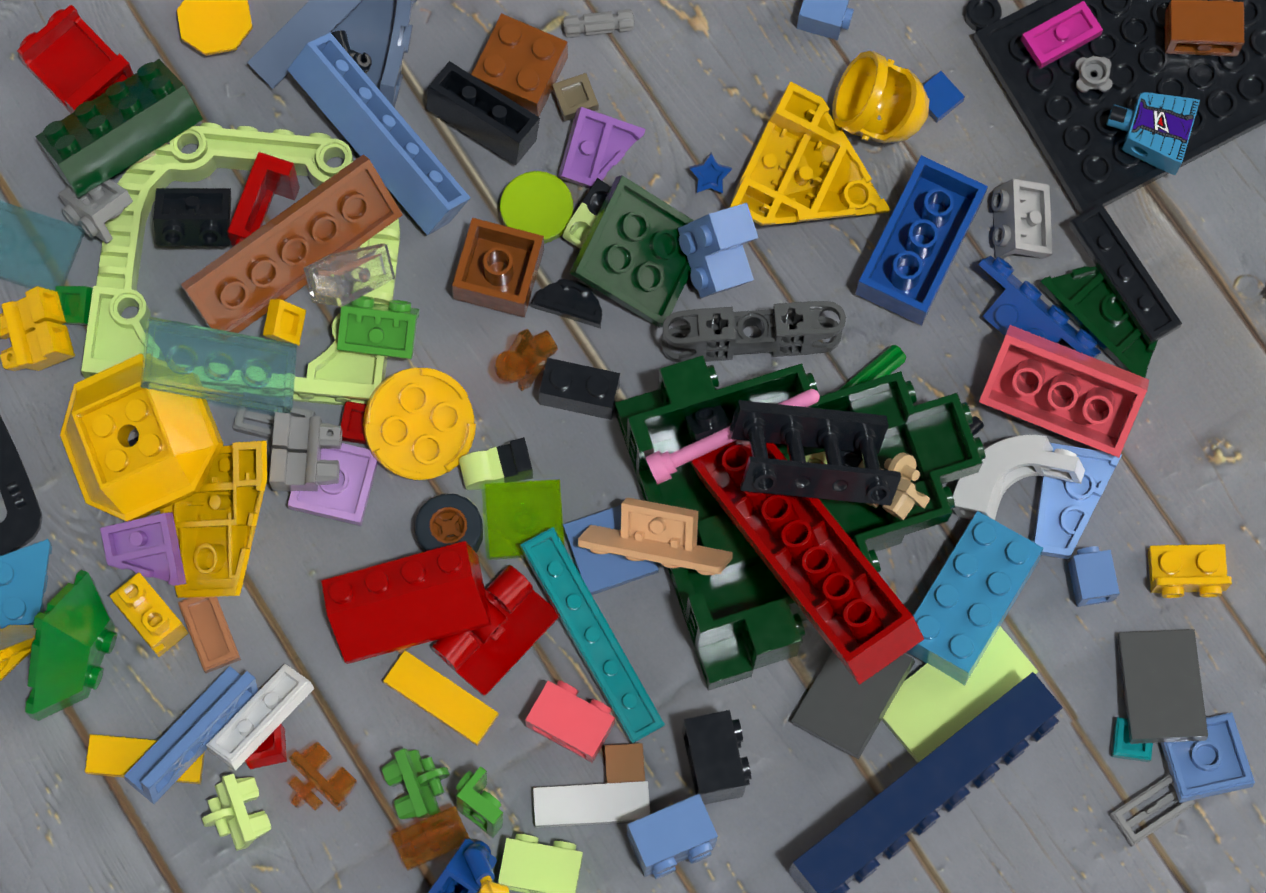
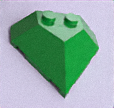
(69, 648)

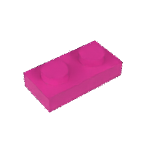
(1061, 34)

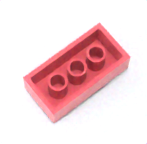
(1064, 391)

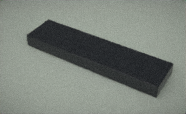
(1125, 274)

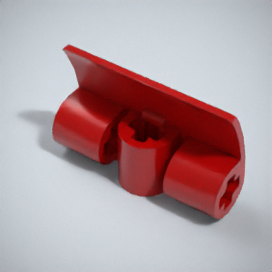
(517, 623)

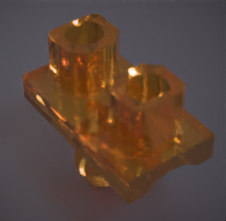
(525, 358)
(309, 765)
(430, 838)

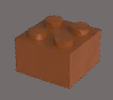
(522, 62)
(498, 267)

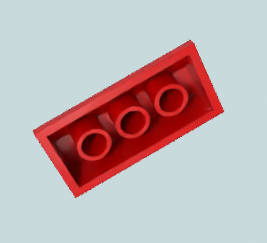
(406, 602)

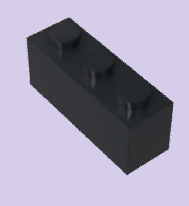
(482, 113)

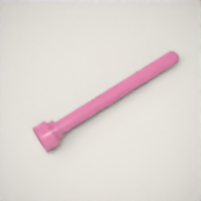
(665, 463)

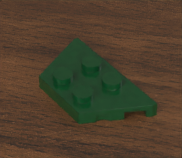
(1097, 310)

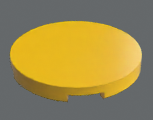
(419, 423)

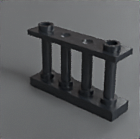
(817, 429)

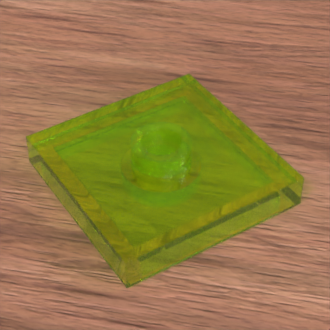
(520, 513)

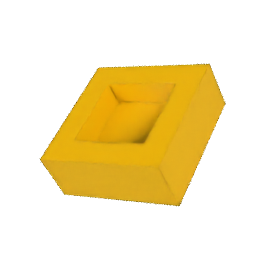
(284, 322)

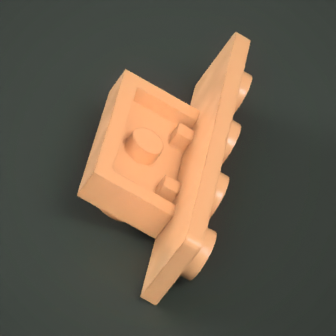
(657, 535)

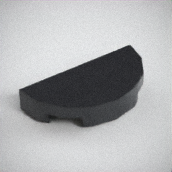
(571, 301)

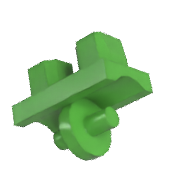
(421, 781)

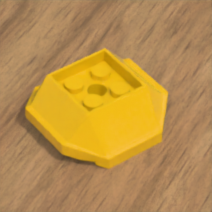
(164, 465)

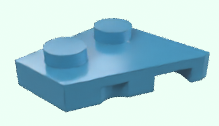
(23, 583)

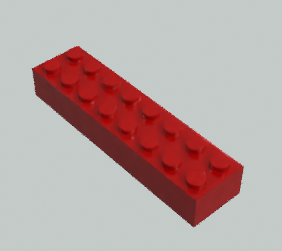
(814, 564)

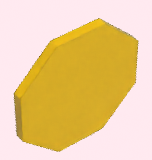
(214, 24)

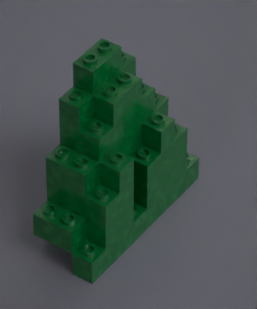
(745, 613)

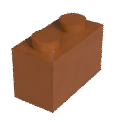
(1204, 27)

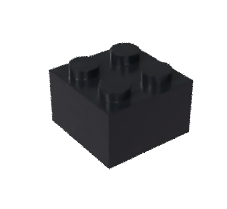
(715, 757)

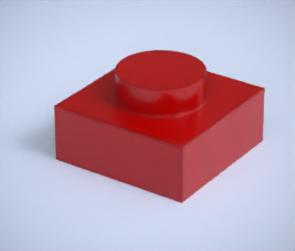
(352, 423)
(270, 751)

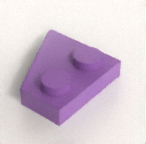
(595, 146)
(146, 547)

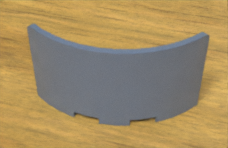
(383, 33)

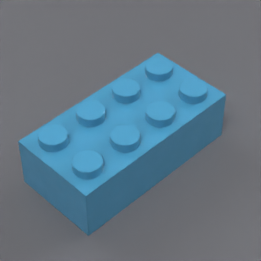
(973, 596)

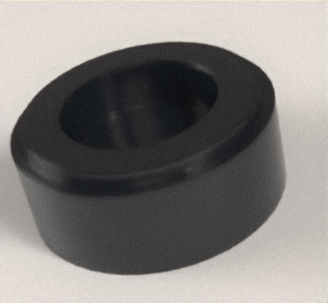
(982, 13)

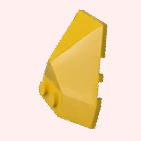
(221, 521)

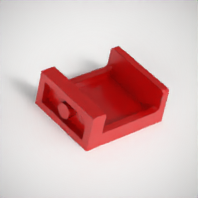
(72, 59)
(267, 177)

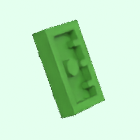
(378, 327)
(479, 808)

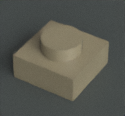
(573, 94)

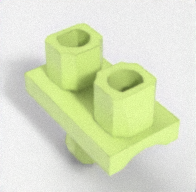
(231, 814)

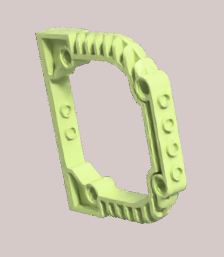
(112, 339)

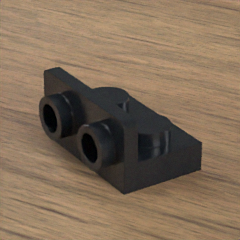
(192, 216)

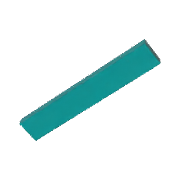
(592, 635)

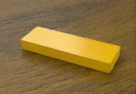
(441, 698)
(117, 755)

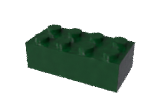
(119, 127)

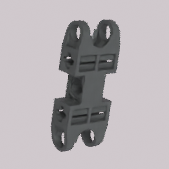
(780, 330)

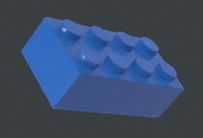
(921, 240)

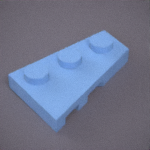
(1067, 505)

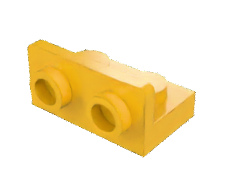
(1188, 569)

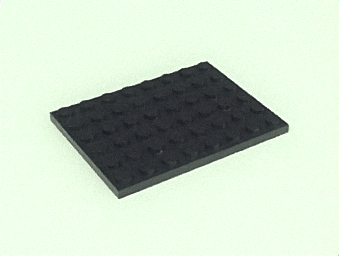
(1073, 123)

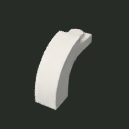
(1008, 463)

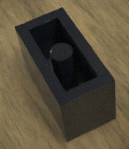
(579, 388)

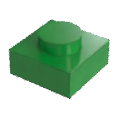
(75, 303)

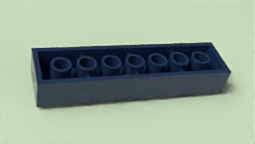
(925, 789)

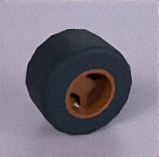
(445, 517)

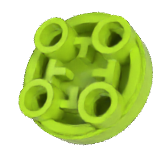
(537, 204)

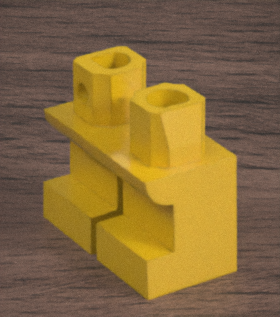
(35, 331)
(149, 614)

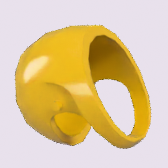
(876, 88)

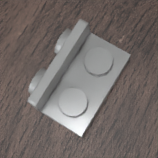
(95, 208)
(1022, 219)

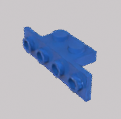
(1024, 309)

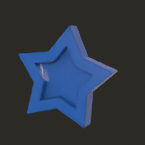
(710, 174)

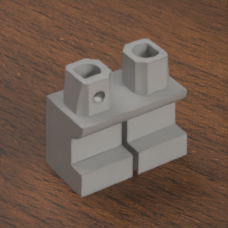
(297, 453)

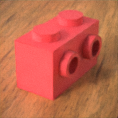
(571, 720)

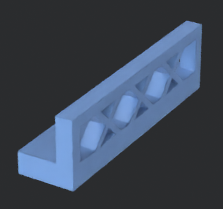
(190, 733)

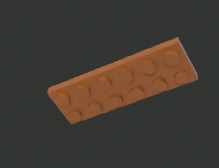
(272, 259)

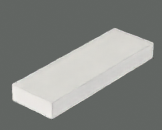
(260, 717)
(590, 804)

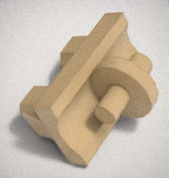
(906, 492)

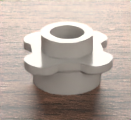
(1100, 66)

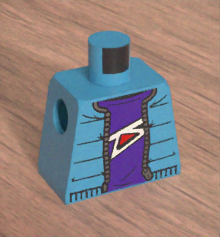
(1156, 128)

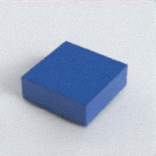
(942, 96)

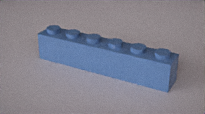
(379, 133)

